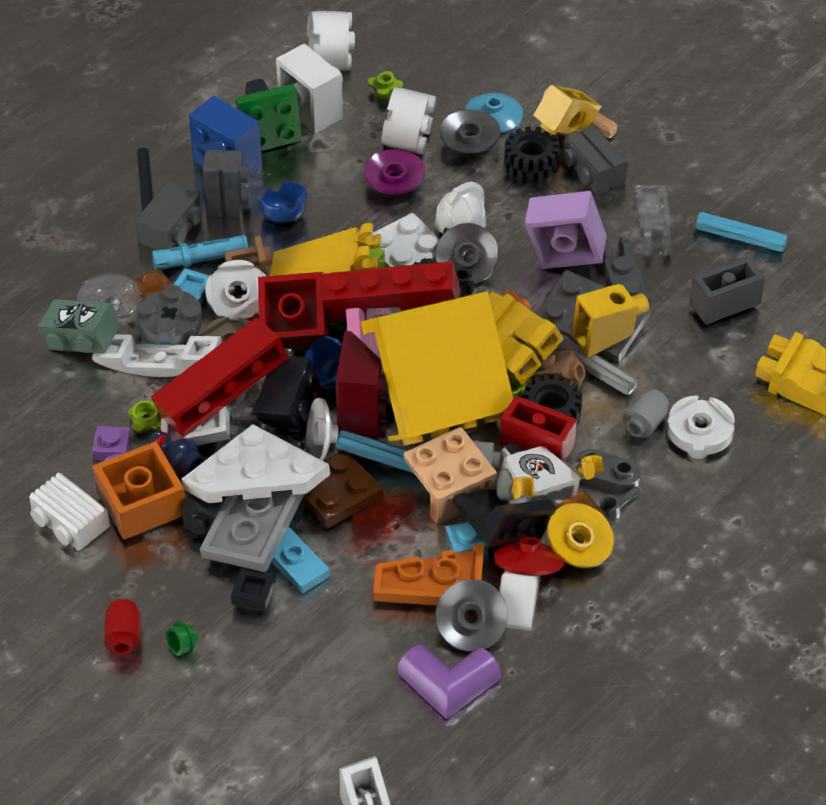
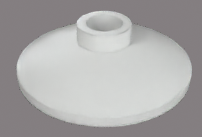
(320, 429)

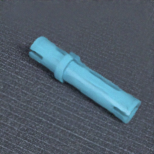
(194, 253)

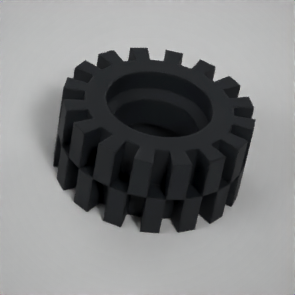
(531, 165)
(555, 391)

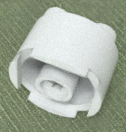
(331, 37)
(408, 120)

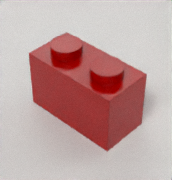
(536, 426)

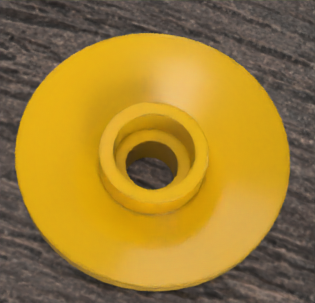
(588, 527)

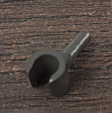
(617, 502)

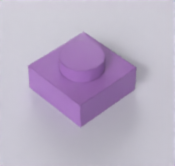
(110, 441)

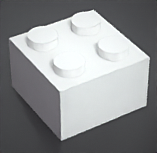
(316, 85)

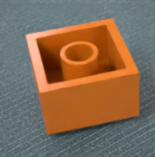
(139, 490)

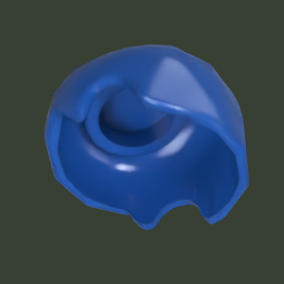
(285, 204)
(325, 356)

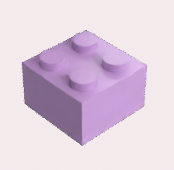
(565, 230)

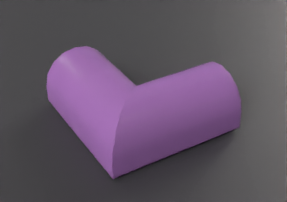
(445, 687)

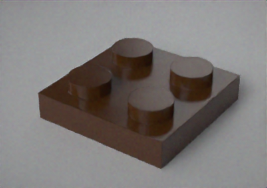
(343, 492)

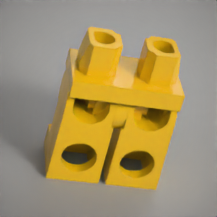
(522, 336)
(798, 372)

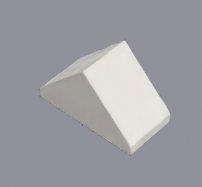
(362, 784)

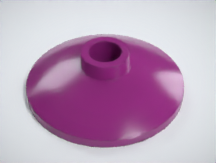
(394, 171)

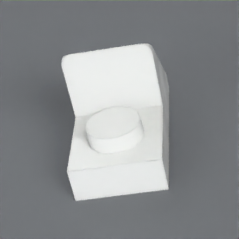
(520, 598)

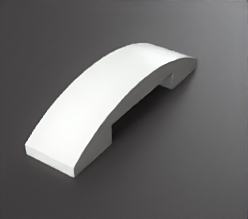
(155, 359)

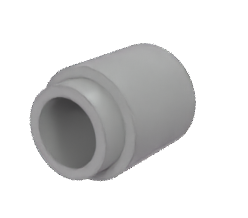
(646, 413)

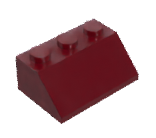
(360, 390)

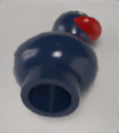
(180, 454)

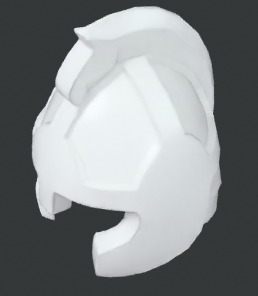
(461, 206)

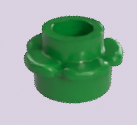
(182, 638)

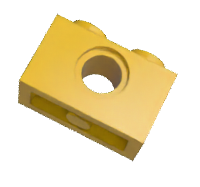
(566, 110)

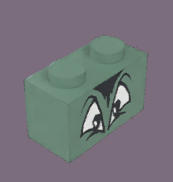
(79, 326)

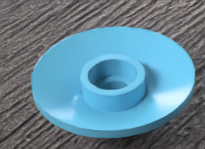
(500, 106)

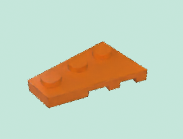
(425, 580)

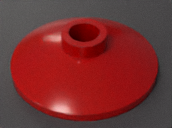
(528, 558)

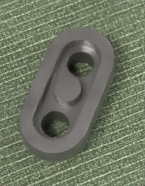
(612, 478)

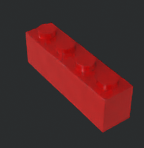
(388, 288)
(219, 377)

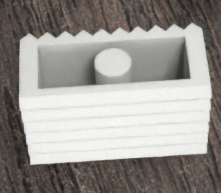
(68, 512)

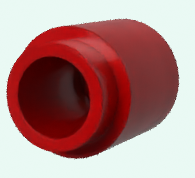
(122, 627)

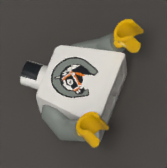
(541, 475)

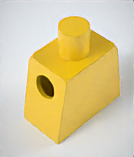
(605, 317)

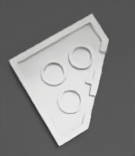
(255, 467)

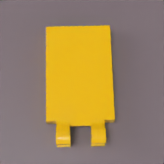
(329, 254)

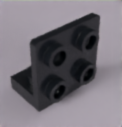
(502, 522)

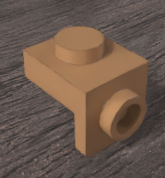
(257, 255)
(564, 364)

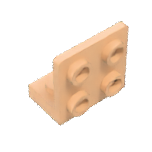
(450, 468)

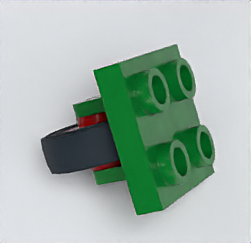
(275, 111)

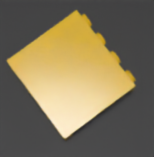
(442, 366)

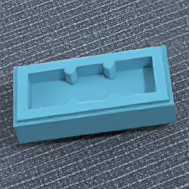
(299, 563)

